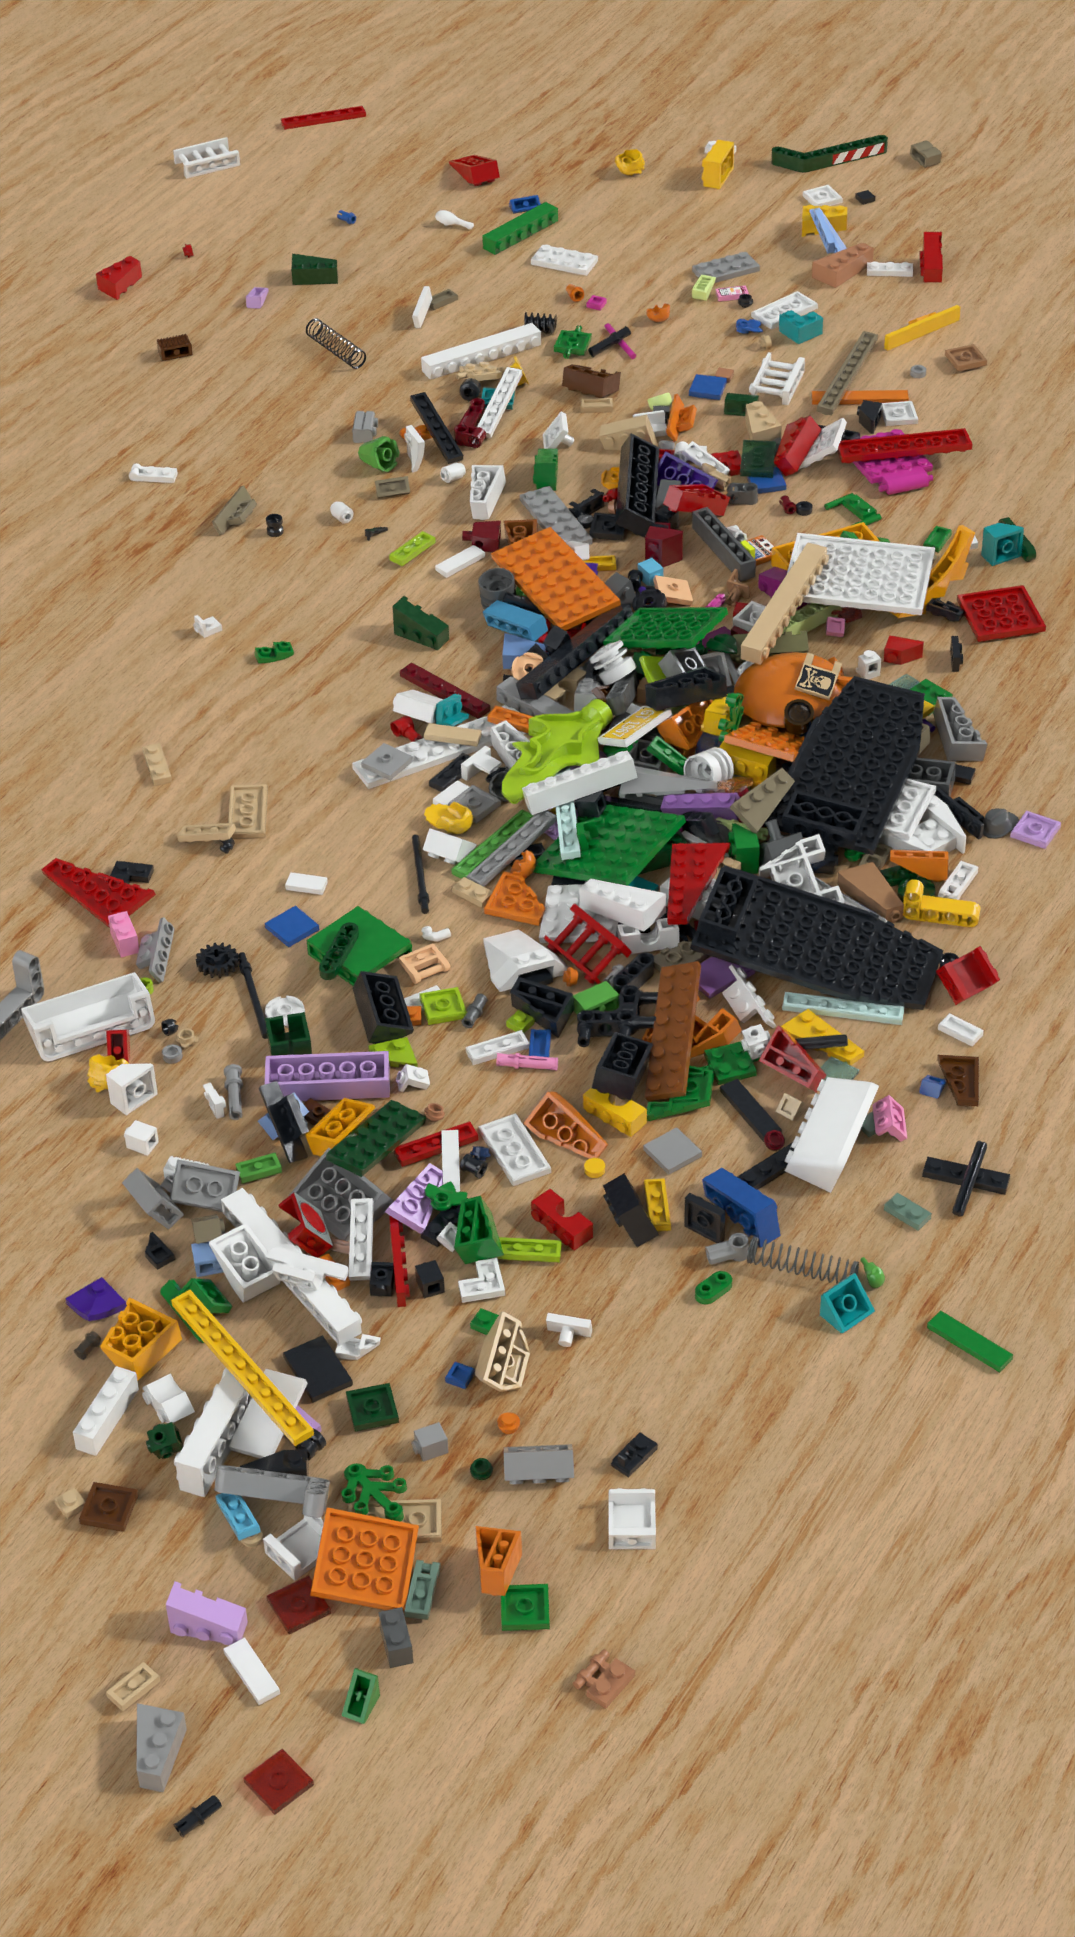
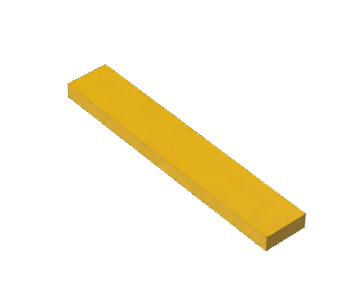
(922, 327)

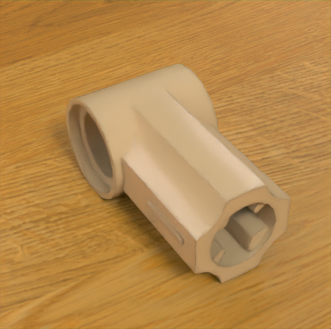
(723, 479)

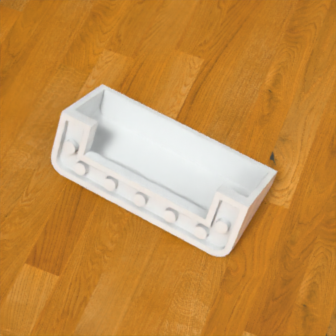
(83, 1016)
(830, 1131)

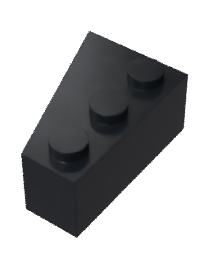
(546, 1004)

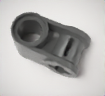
(744, 493)

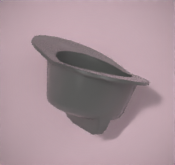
(998, 823)

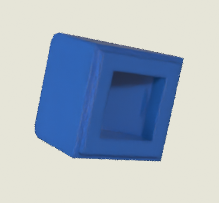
(932, 1086)

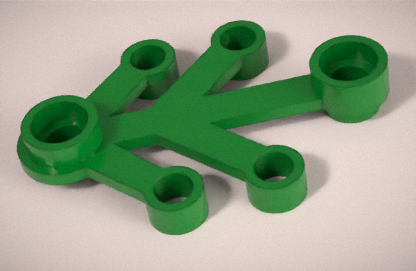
(734, 701)
(358, 1474)

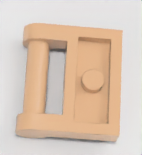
(421, 959)

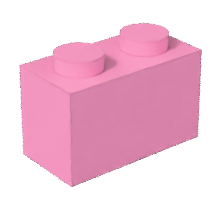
(123, 934)

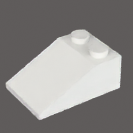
(244, 1262)

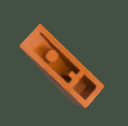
(928, 864)

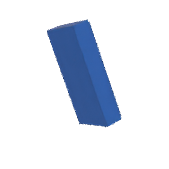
(540, 1042)

